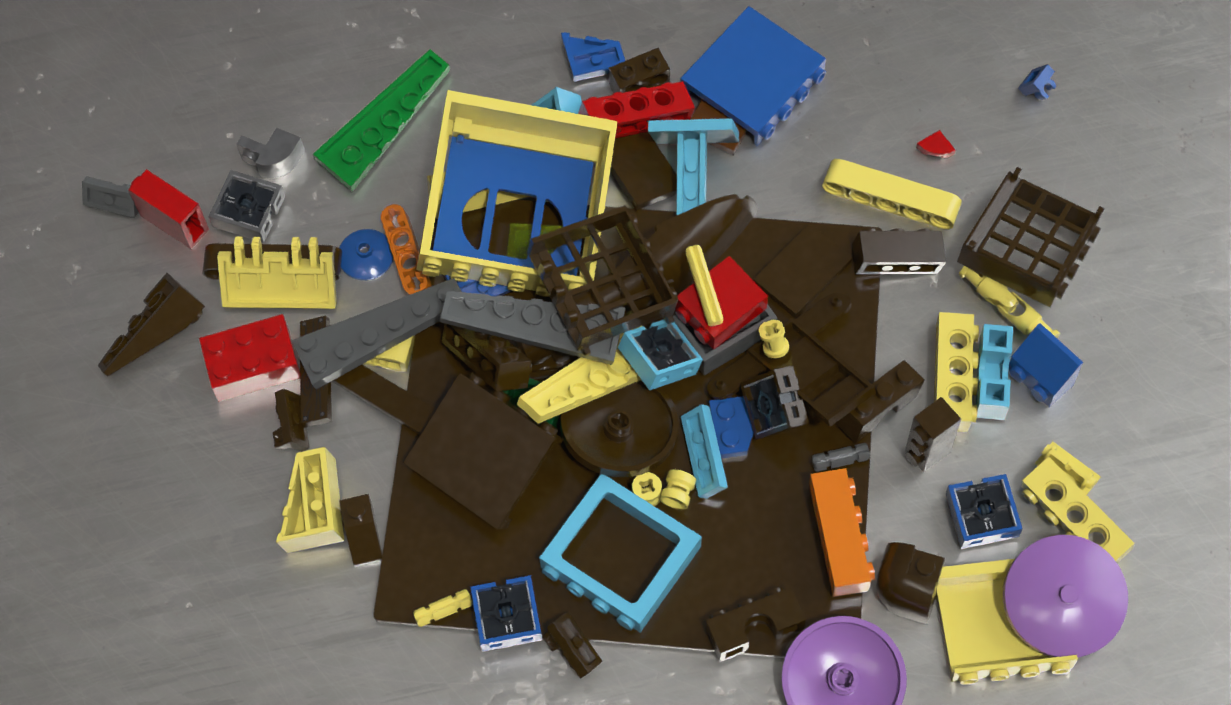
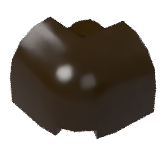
(909, 581)

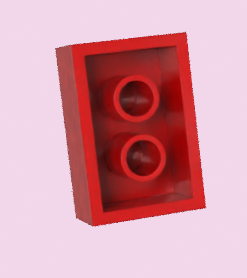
(250, 358)

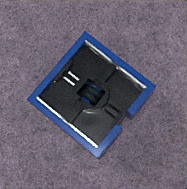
(983, 511)
(503, 601)

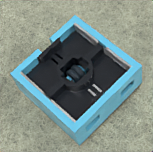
(660, 354)

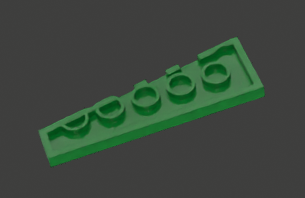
(369, 134)

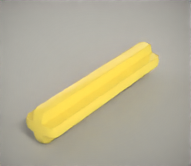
(704, 285)

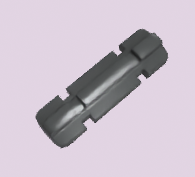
(840, 457)

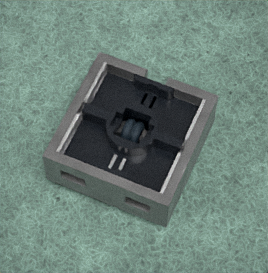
(246, 205)

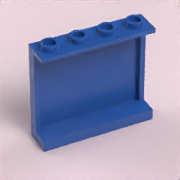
(755, 73)

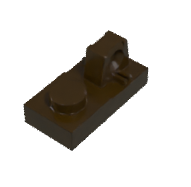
(291, 432)
(577, 649)

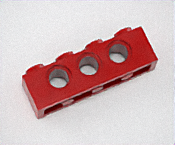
(637, 107)

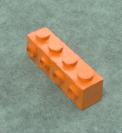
(840, 532)

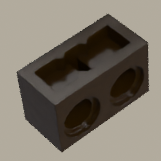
(641, 71)

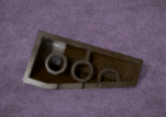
(167, 312)

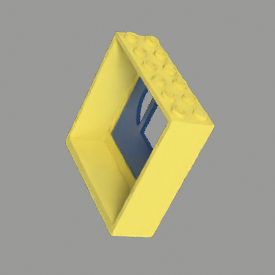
(519, 152)

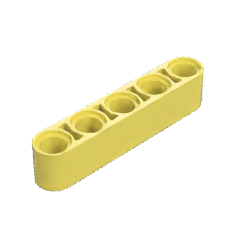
(892, 194)

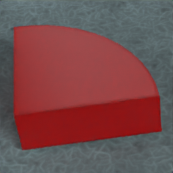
(936, 145)

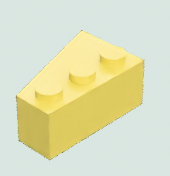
(313, 503)

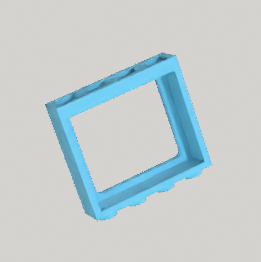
(603, 599)

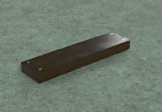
(315, 403)

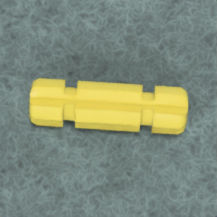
(442, 608)

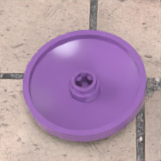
(1065, 596)
(843, 664)

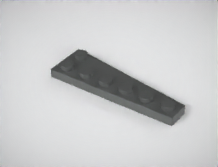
(525, 322)
(356, 340)

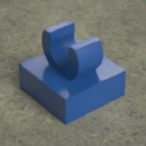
(1036, 81)

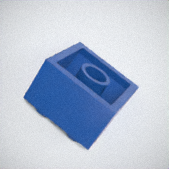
(1045, 366)

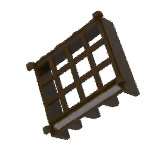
(1046, 205)
(640, 251)

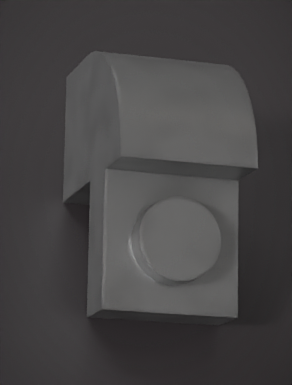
(276, 157)

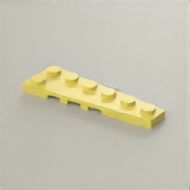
(577, 385)

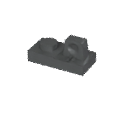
(108, 197)

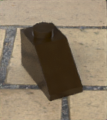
(361, 530)

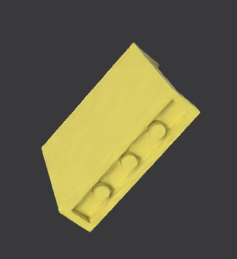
(978, 631)

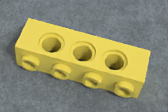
(956, 329)
(1050, 476)

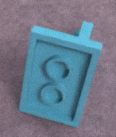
(691, 143)

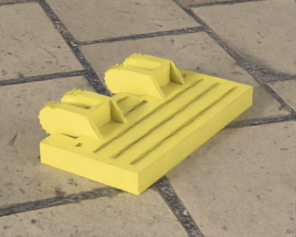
(273, 282)

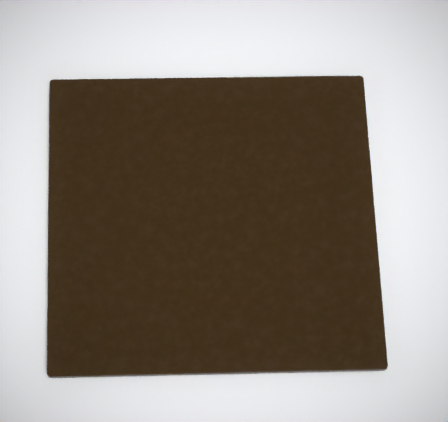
(752, 533)

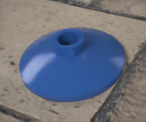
(369, 264)

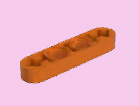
(404, 252)

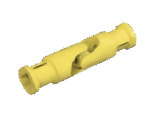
(1005, 302)

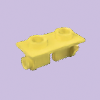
(1072, 467)

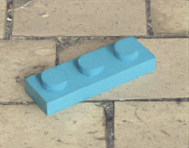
(704, 451)

